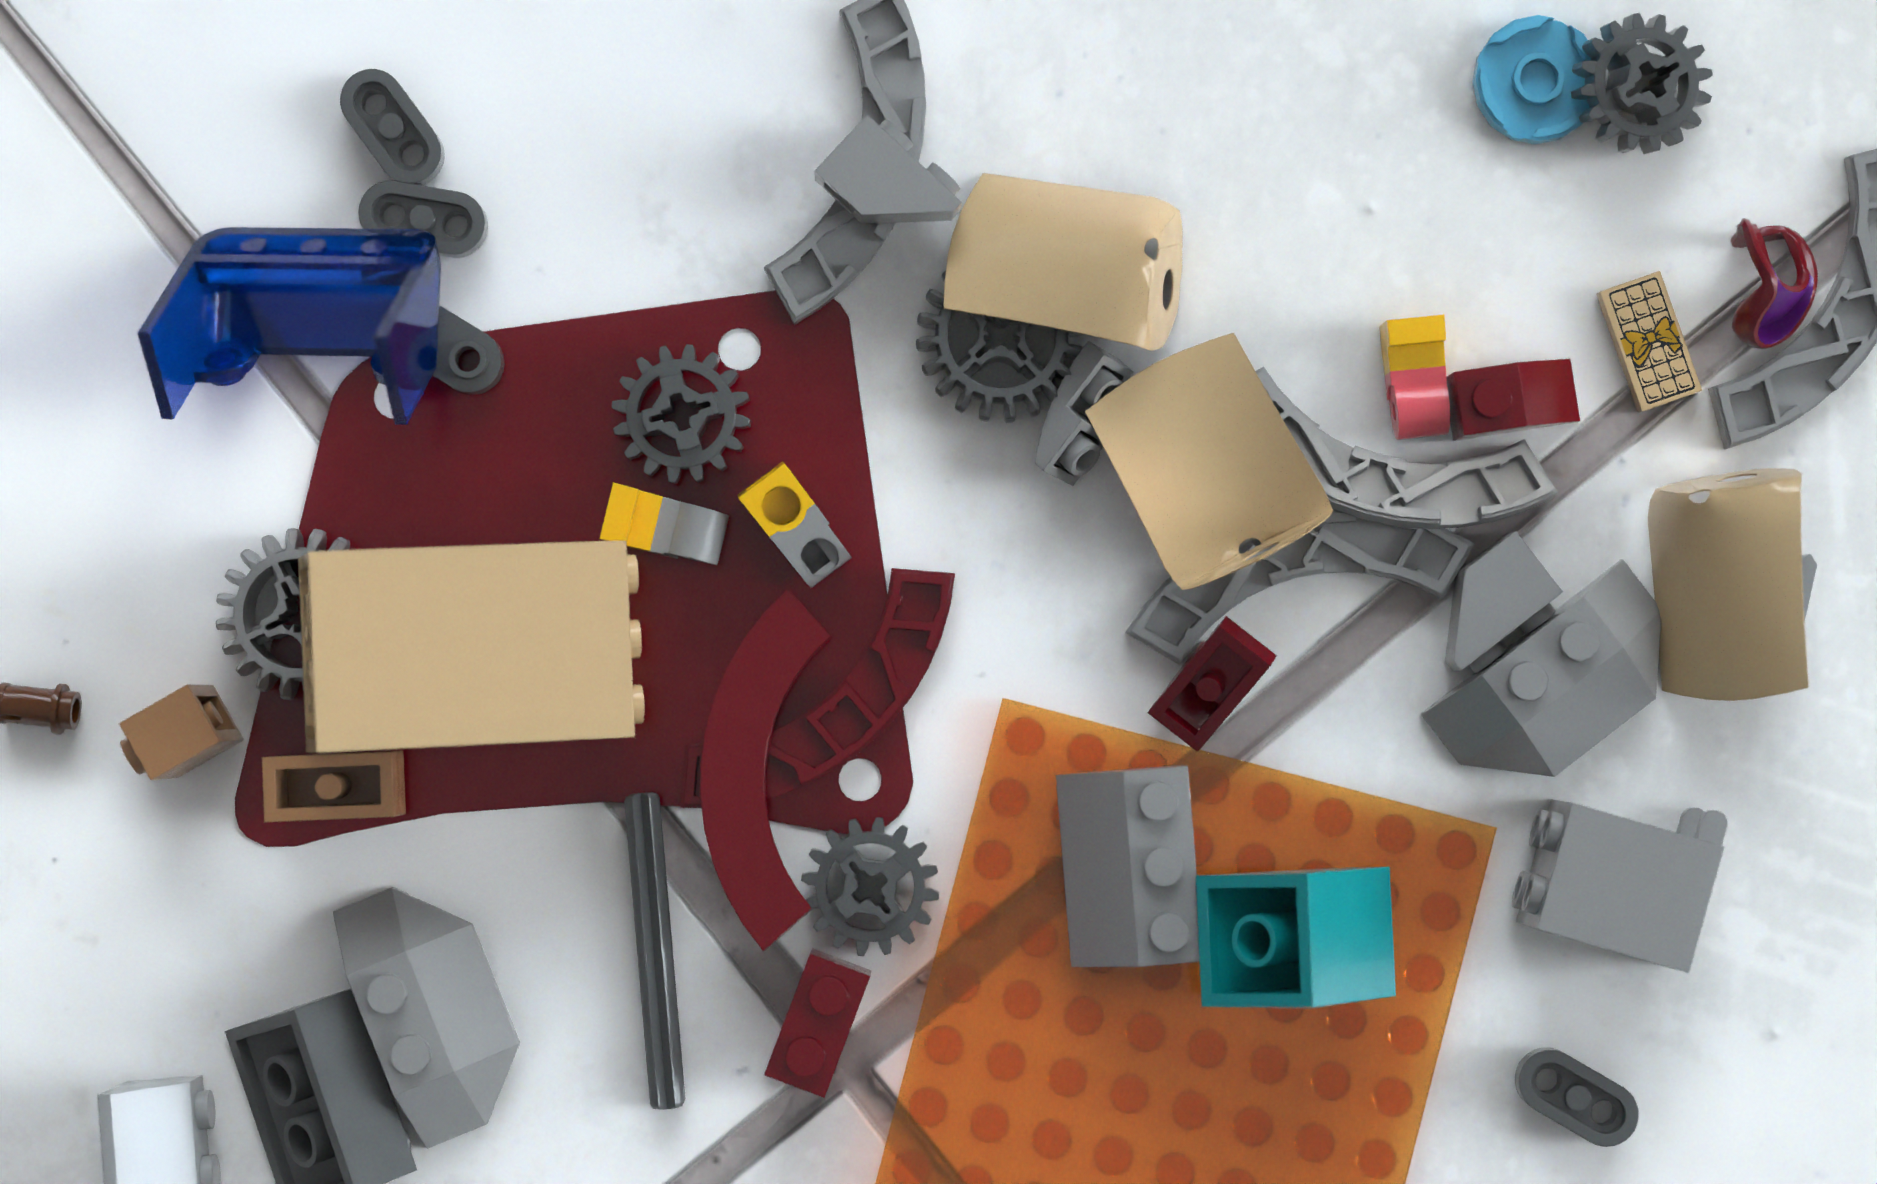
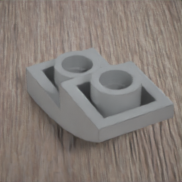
(1068, 440)

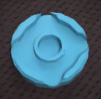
(1528, 79)

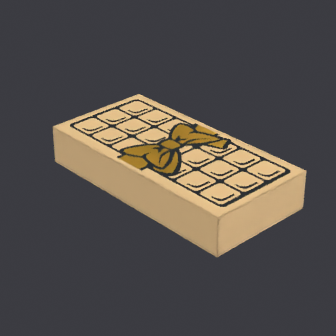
(1649, 341)

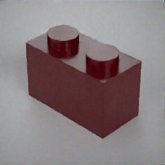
(818, 1022)

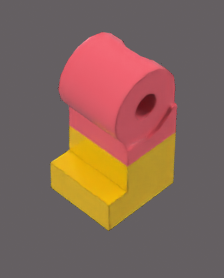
(1416, 376)

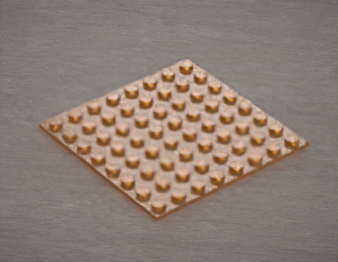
(1121, 1069)

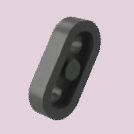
(393, 129)
(429, 211)
(456, 337)
(1575, 1095)

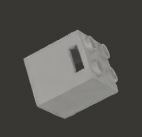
(1622, 880)

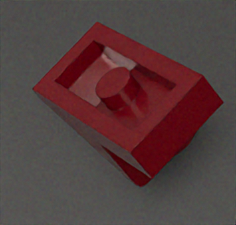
(1212, 683)

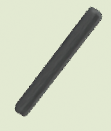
(654, 950)

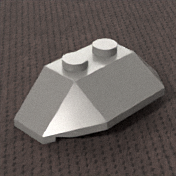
(1559, 683)
(428, 1010)

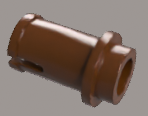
(40, 706)

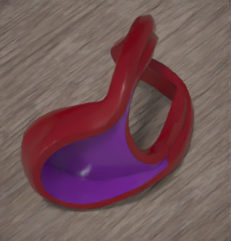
(1773, 308)

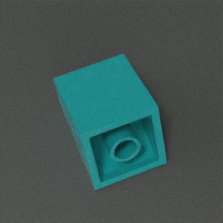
(1295, 937)

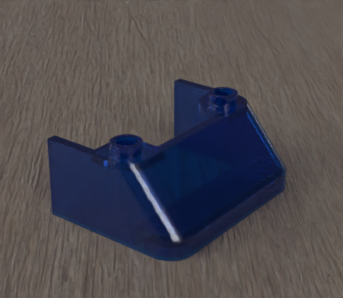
(297, 295)

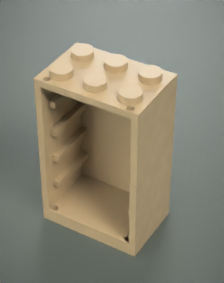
(468, 645)

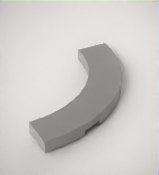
(891, 90)
(1828, 346)
(1415, 493)
(1342, 543)

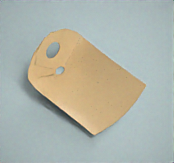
(1066, 259)
(1208, 461)
(1730, 585)

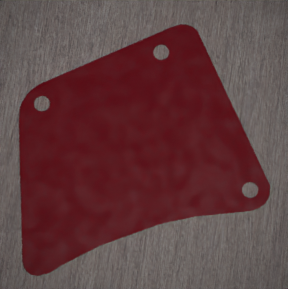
(540, 468)

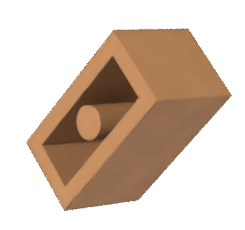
(179, 733)
(333, 786)

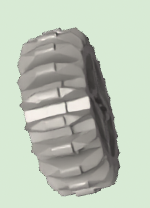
(253, 637)

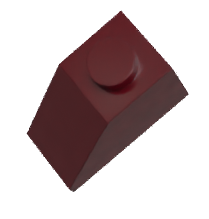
(1511, 398)

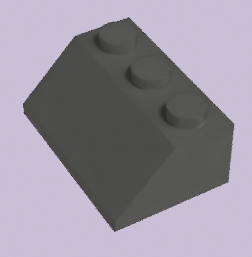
(321, 1095)

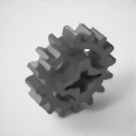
(1626, 65)
(673, 388)
(847, 904)

